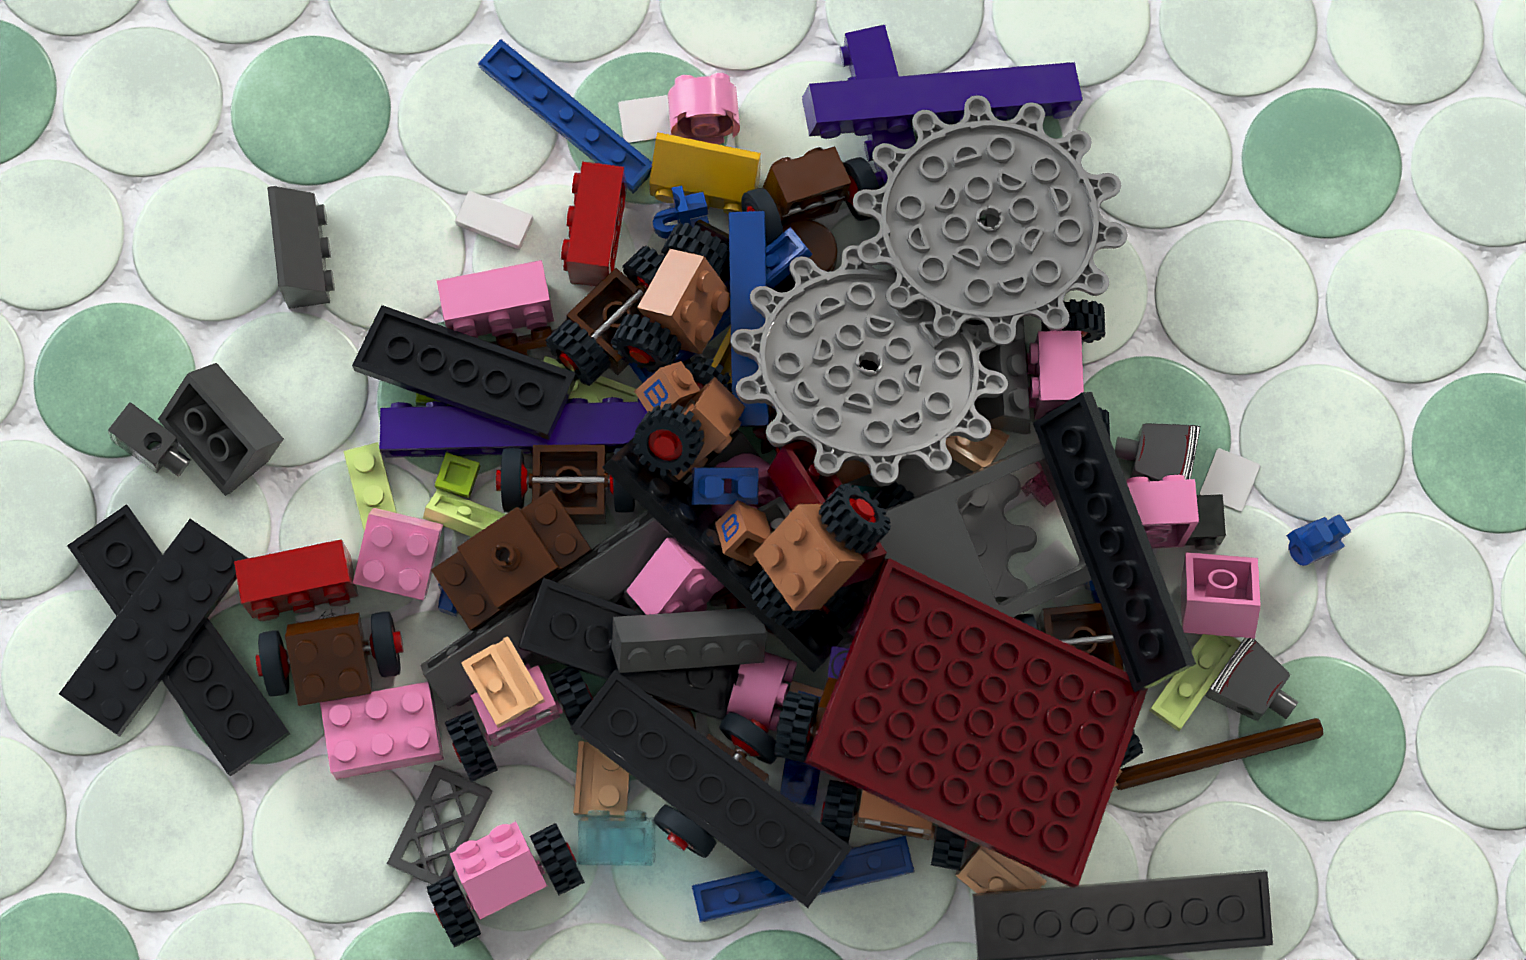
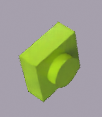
(457, 475)

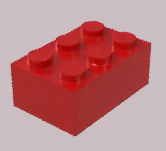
(594, 223)
(296, 580)

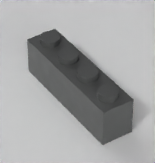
(687, 640)

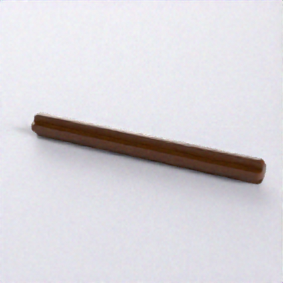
(1219, 753)

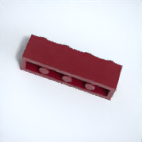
(800, 483)

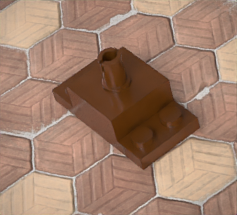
(510, 559)

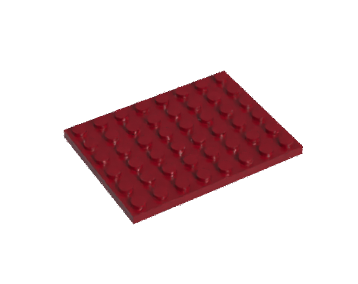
(978, 723)

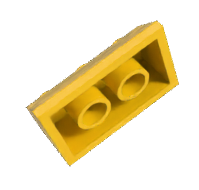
(703, 167)

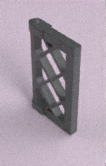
(425, 801)

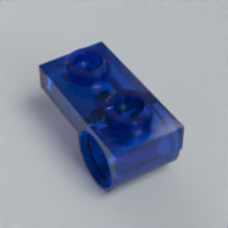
(800, 782)

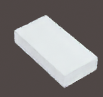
(494, 220)

